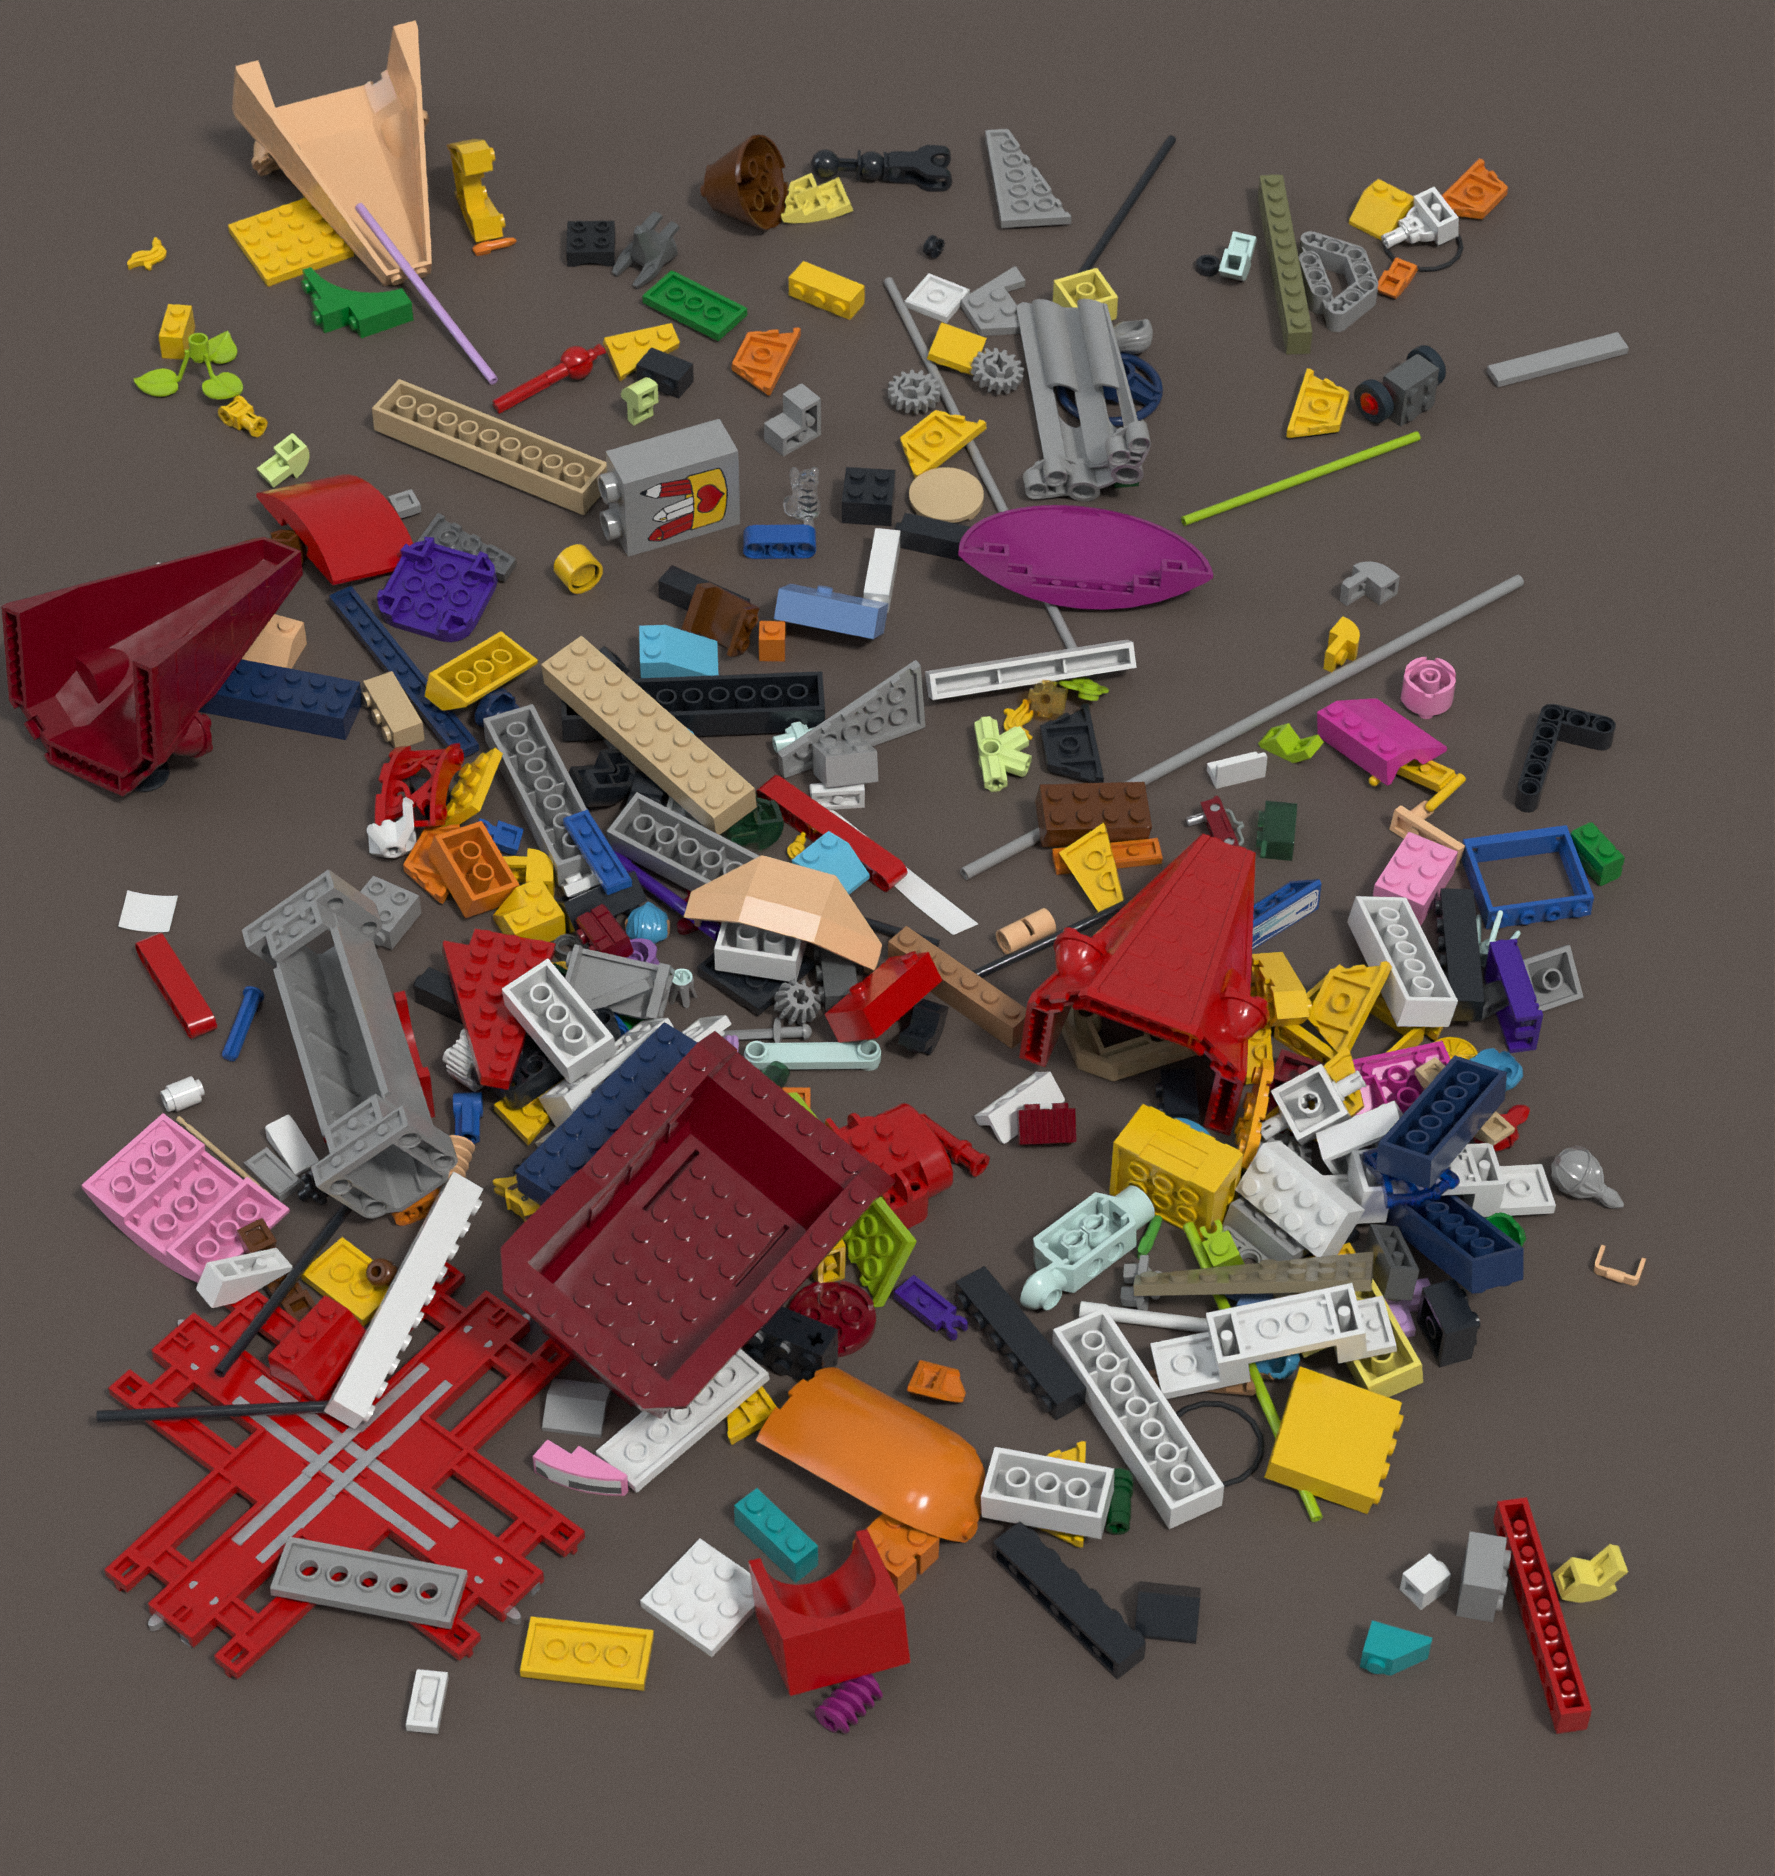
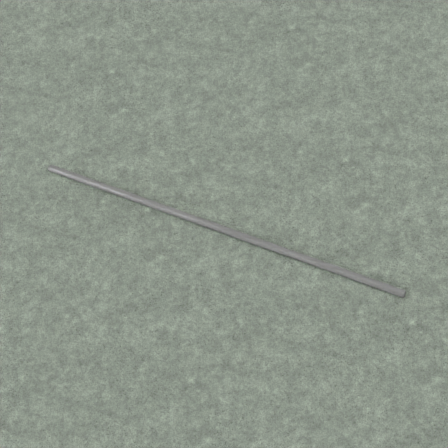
(1271, 711)

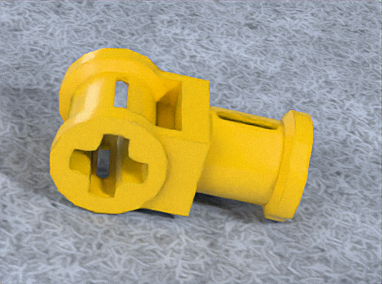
(240, 415)

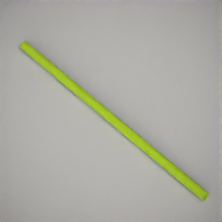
(1300, 478)

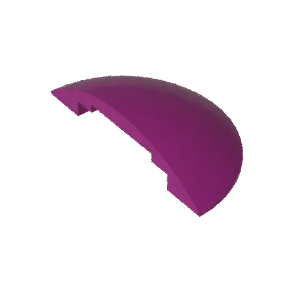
(1083, 557)

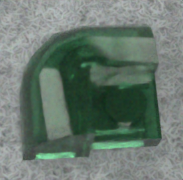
(760, 826)

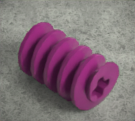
(847, 1702)

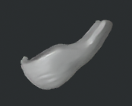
(1134, 336)

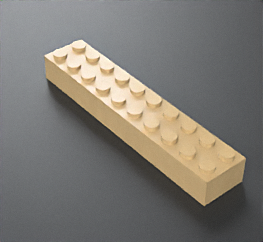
(489, 446)
(649, 736)

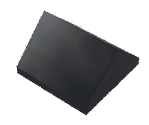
(1168, 1612)

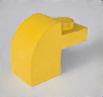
(532, 867)

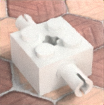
(1293, 1101)

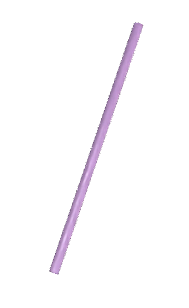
(426, 294)

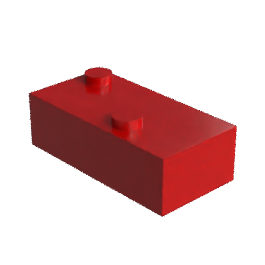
(883, 997)

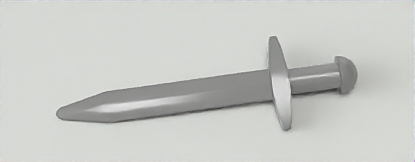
(776, 1032)

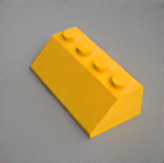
(477, 672)

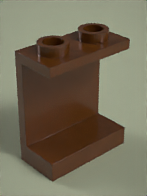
(721, 617)

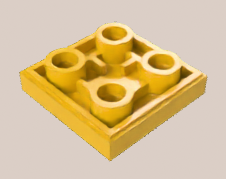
(955, 348)

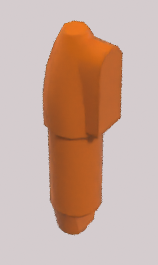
(487, 246)

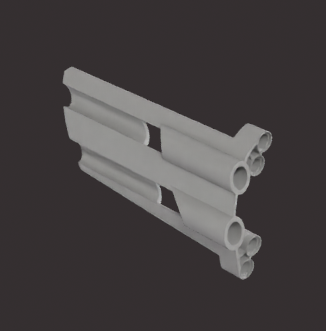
(1080, 353)

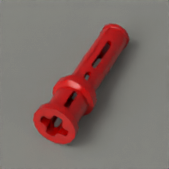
(960, 1150)

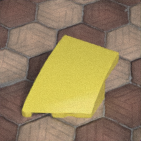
(815, 203)

